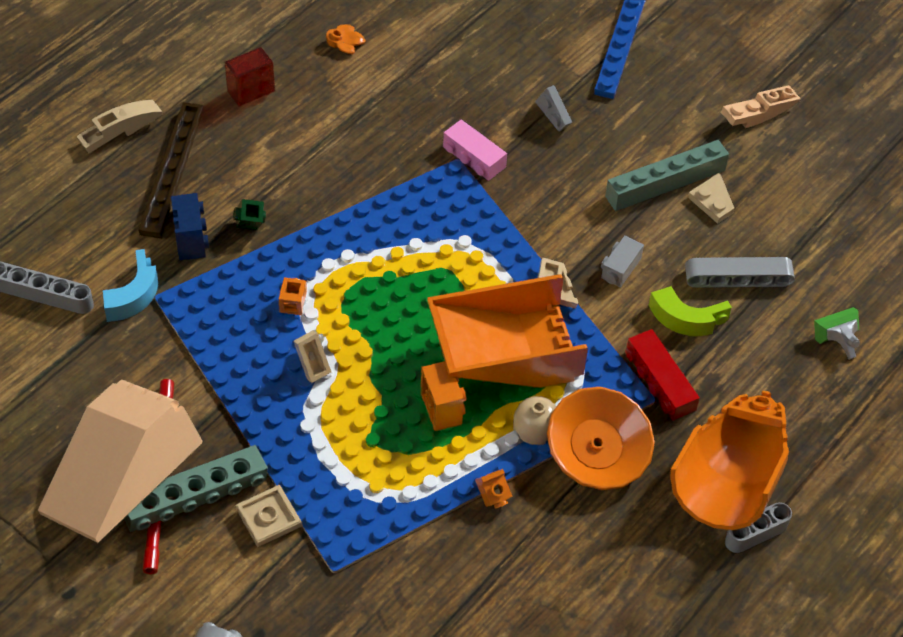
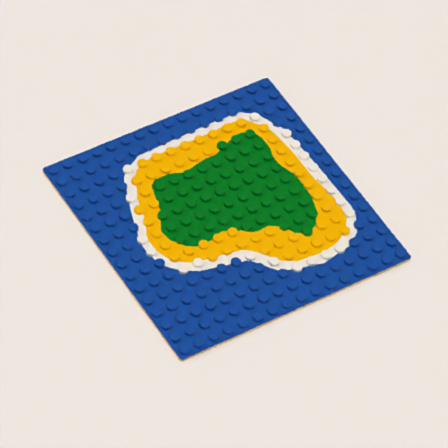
(360, 441)

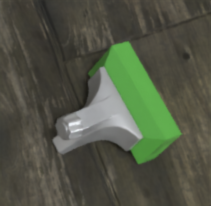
(839, 328)

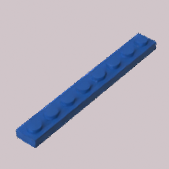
(619, 48)

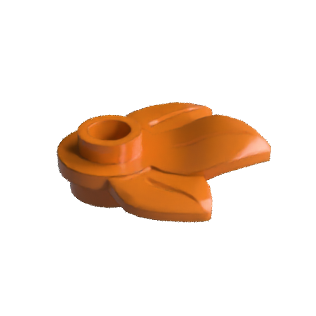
(344, 38)

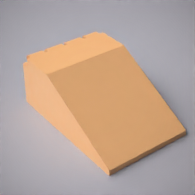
(118, 458)

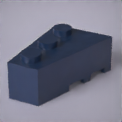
(189, 226)

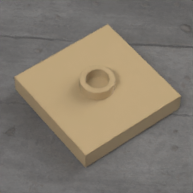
(268, 515)

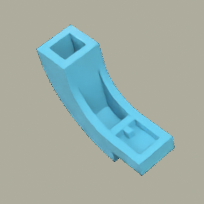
(135, 296)

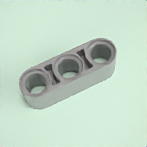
(770, 528)

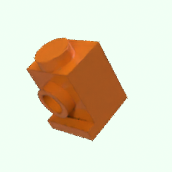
(292, 296)
(486, 487)

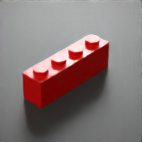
(662, 374)

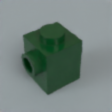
(249, 214)

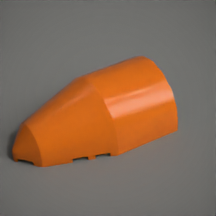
(733, 463)

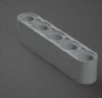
(740, 272)
(45, 288)

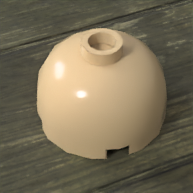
(532, 419)

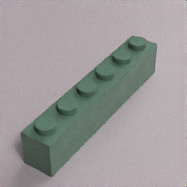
(666, 175)

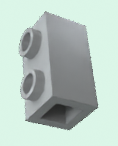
(622, 261)

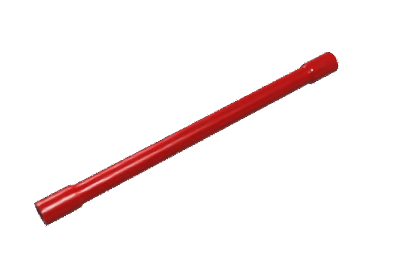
(151, 553)

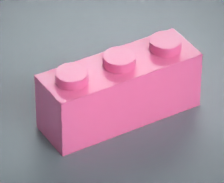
(474, 150)

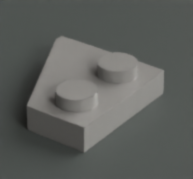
(554, 108)

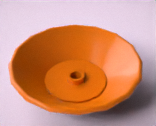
(613, 422)

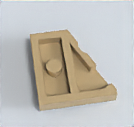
(713, 198)
(551, 267)

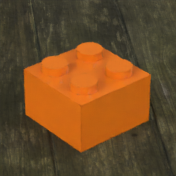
(442, 396)

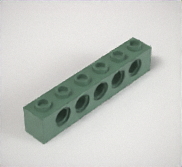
(201, 477)

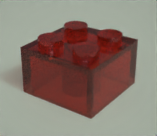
(250, 76)

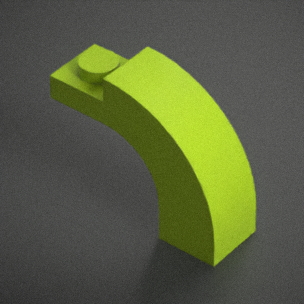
(686, 319)

